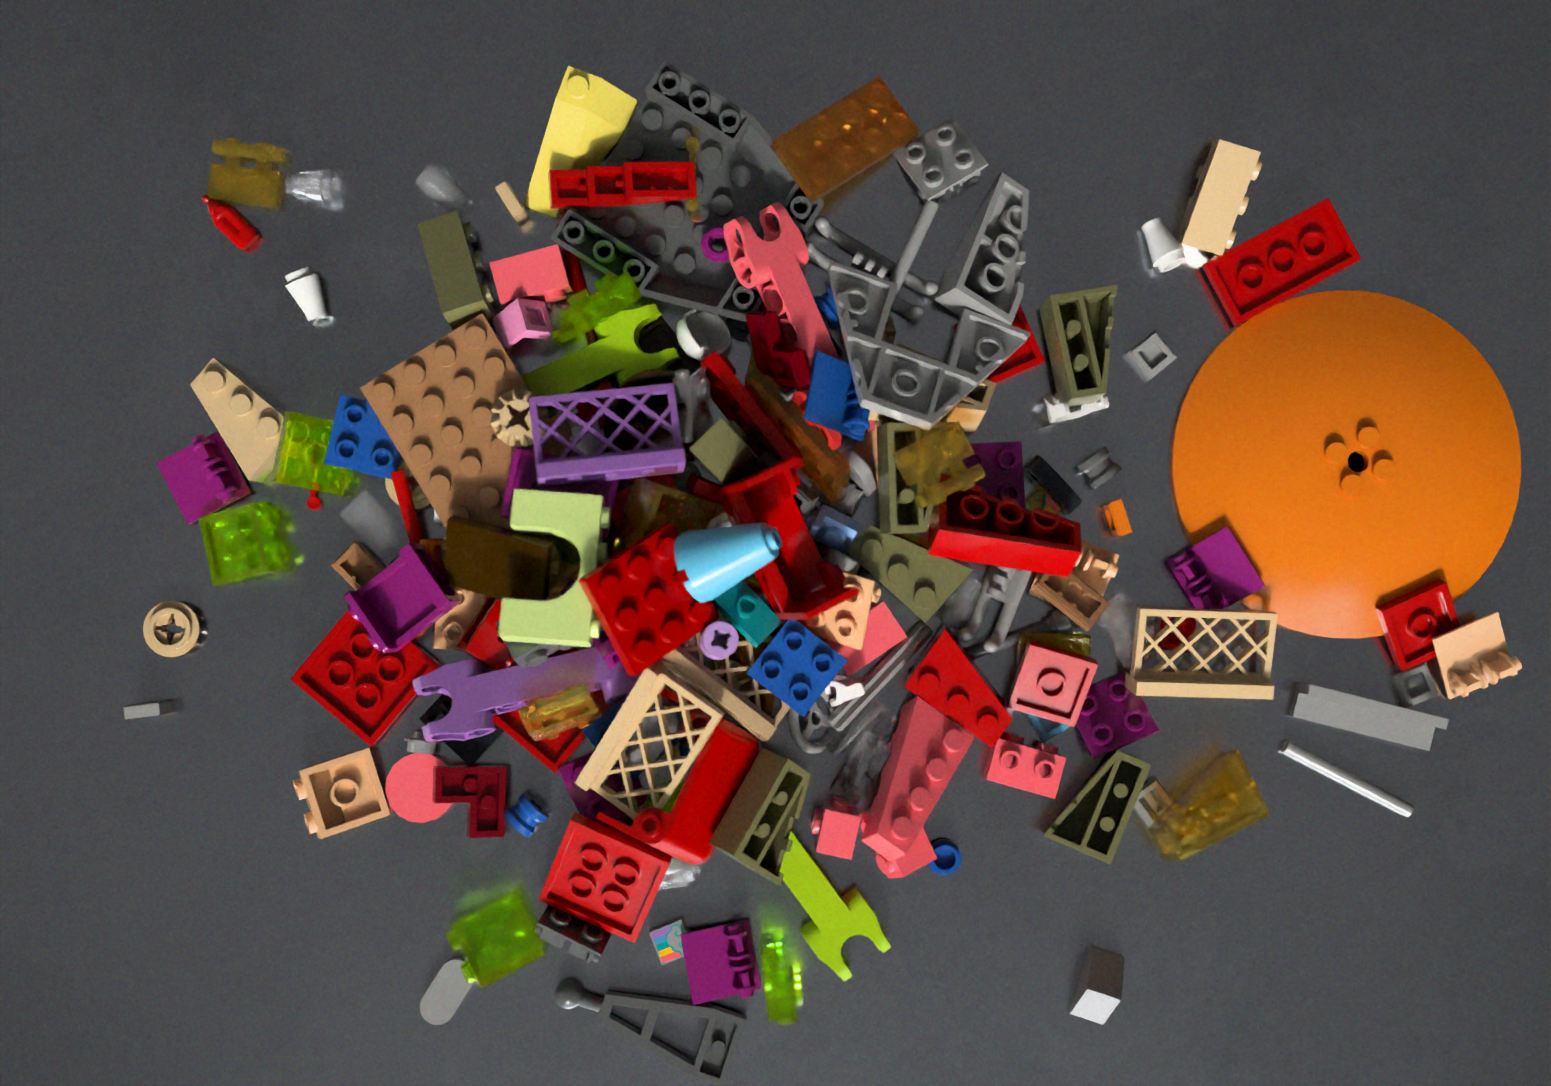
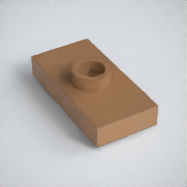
(357, 565)
(1073, 598)

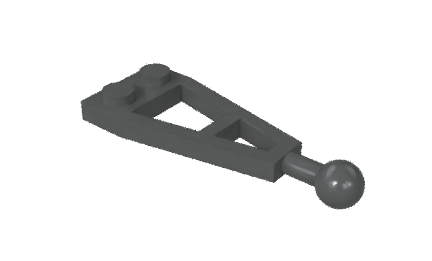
(717, 1045)

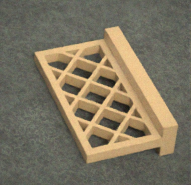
(1209, 682)
(721, 692)
(628, 722)

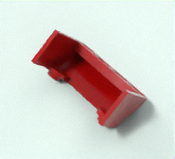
(798, 579)
(704, 795)

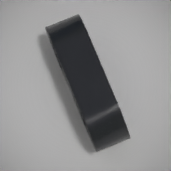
(1053, 483)

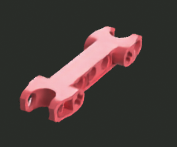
(776, 271)

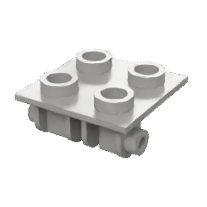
(940, 160)

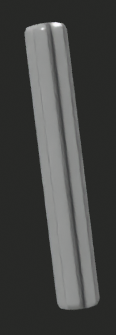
(881, 675)

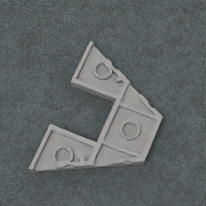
(902, 381)

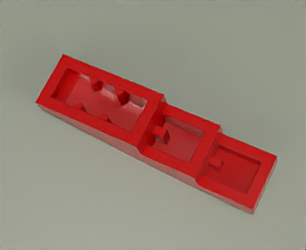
(622, 185)

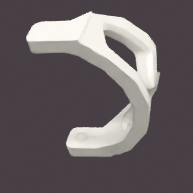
(1061, 412)
(851, 689)

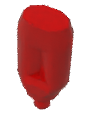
(231, 223)

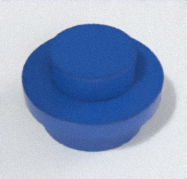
(947, 859)

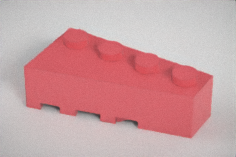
(916, 773)

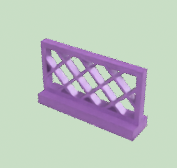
(603, 465)

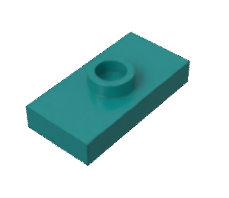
(747, 613)

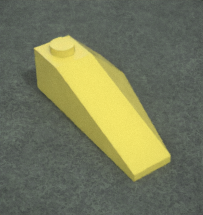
(581, 131)

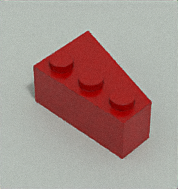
(958, 688)

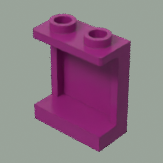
(402, 599)

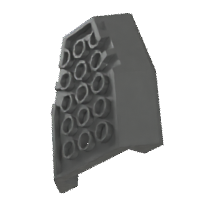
(733, 179)

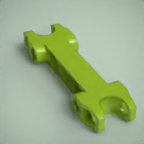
(613, 356)
(832, 915)

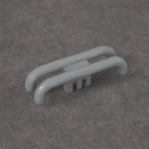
(870, 262)
(1005, 586)

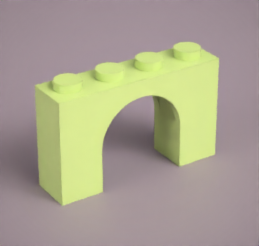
(581, 522)

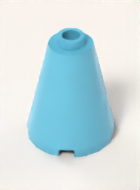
(724, 556)

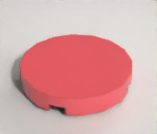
(411, 788)

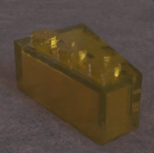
(1209, 809)

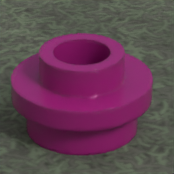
(708, 239)

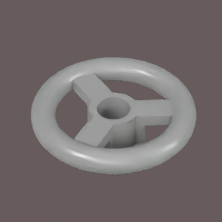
(803, 727)

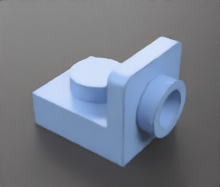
(832, 528)

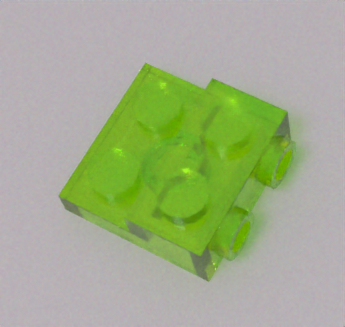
(594, 308)
(302, 455)
(243, 543)
(494, 940)
(781, 986)

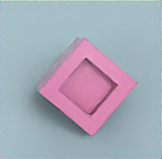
(521, 320)

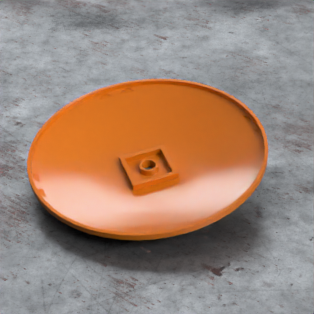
(1271, 441)

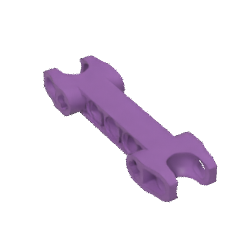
(481, 695)

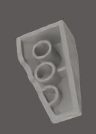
(989, 259)

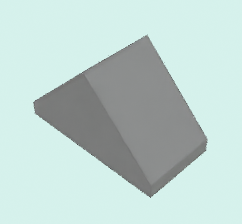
(1098, 986)

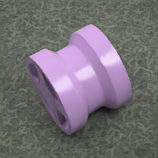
(712, 644)

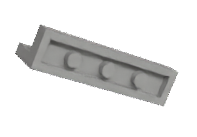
(1365, 716)

